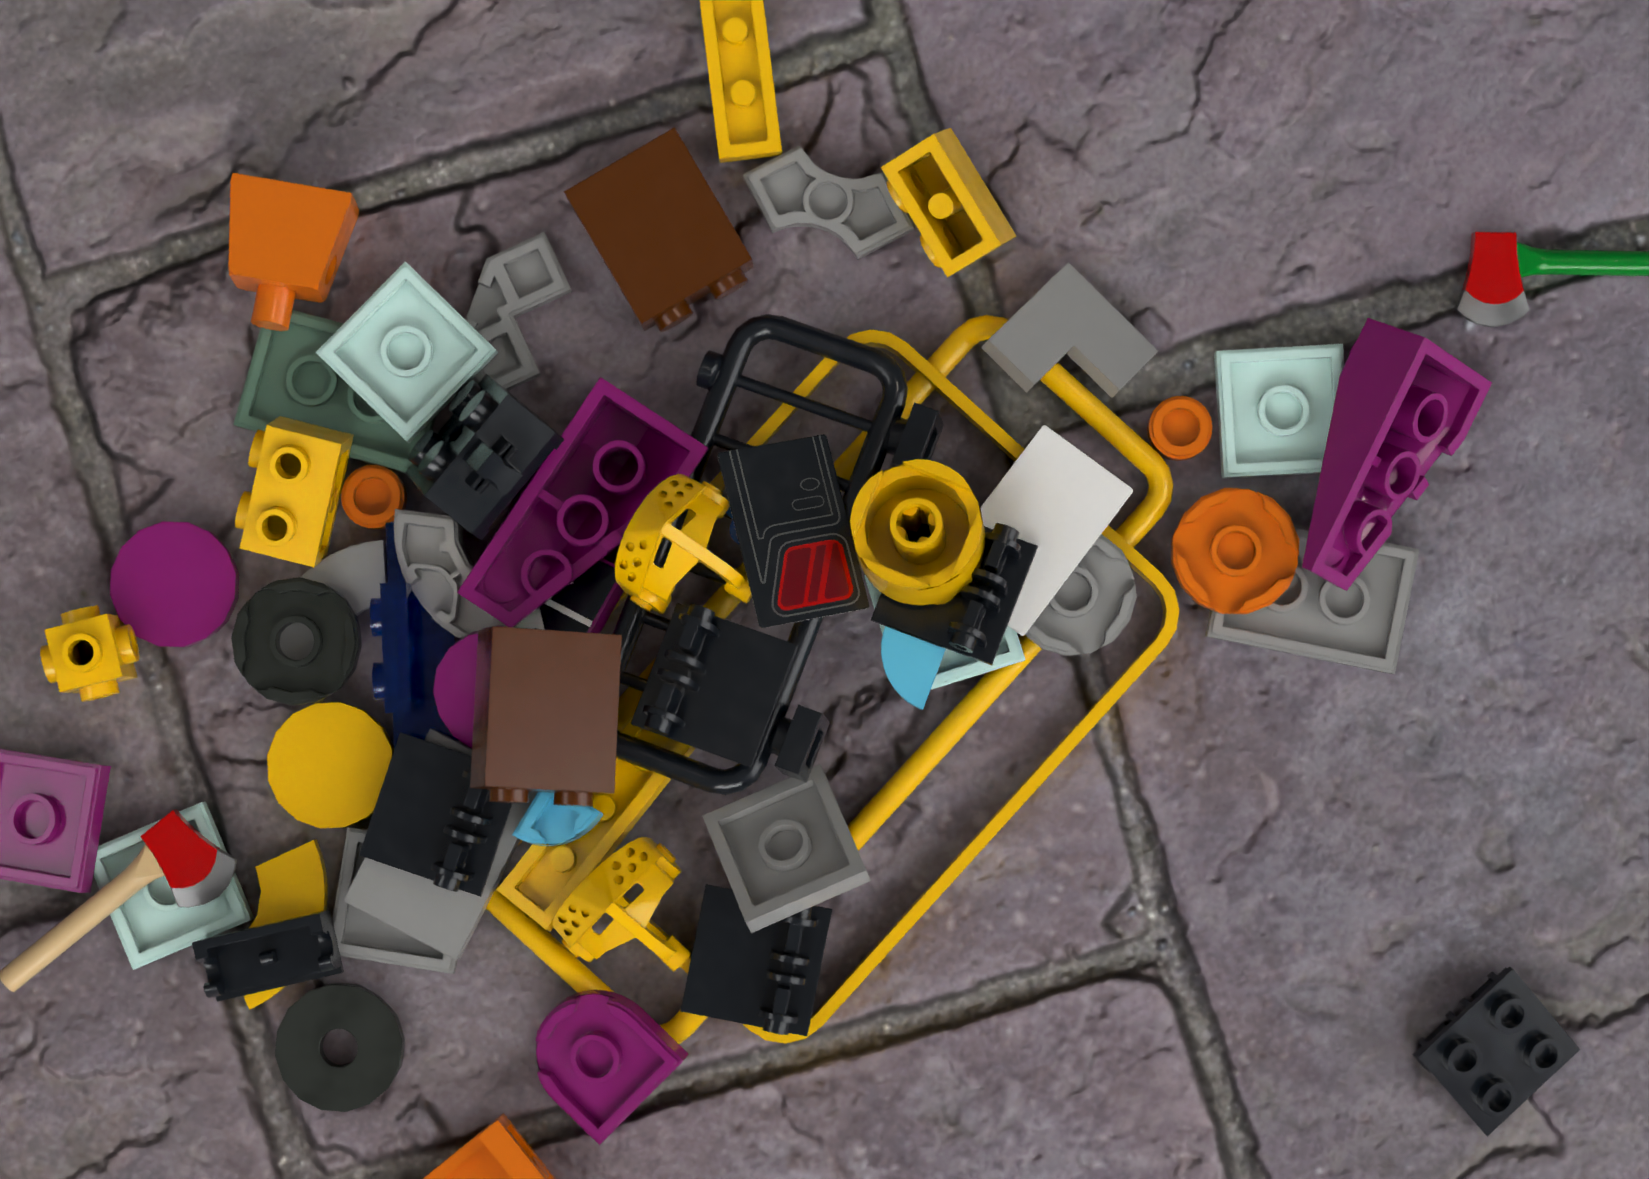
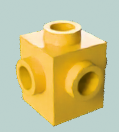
(112, 660)

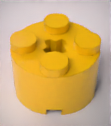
(904, 500)

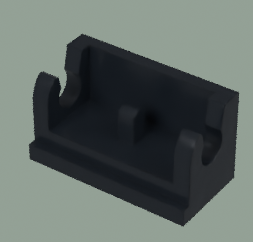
(269, 956)

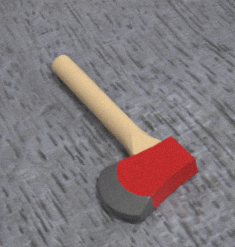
(172, 849)

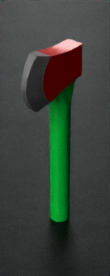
(1497, 262)

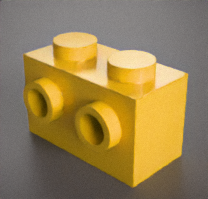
(947, 202)
(293, 490)

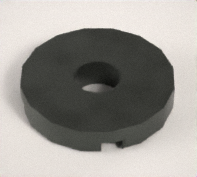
(259, 633)
(302, 1055)

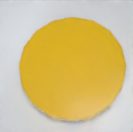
(329, 764)

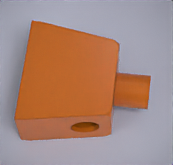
(286, 243)

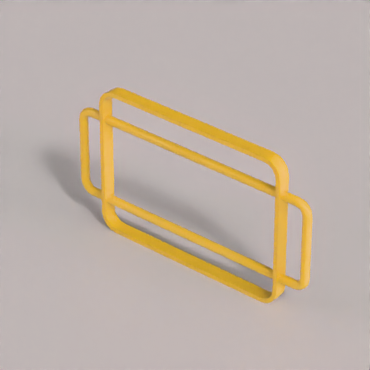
(929, 376)

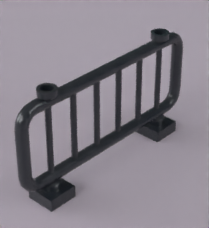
(800, 738)

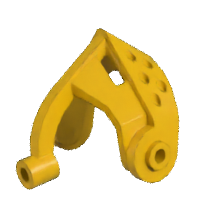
(634, 565)
(636, 862)

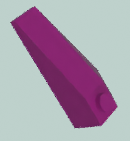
(1389, 423)
(578, 502)

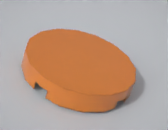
(1235, 551)

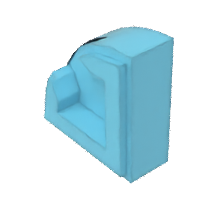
(910, 665)
(553, 823)

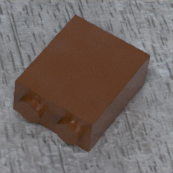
(661, 231)
(545, 714)

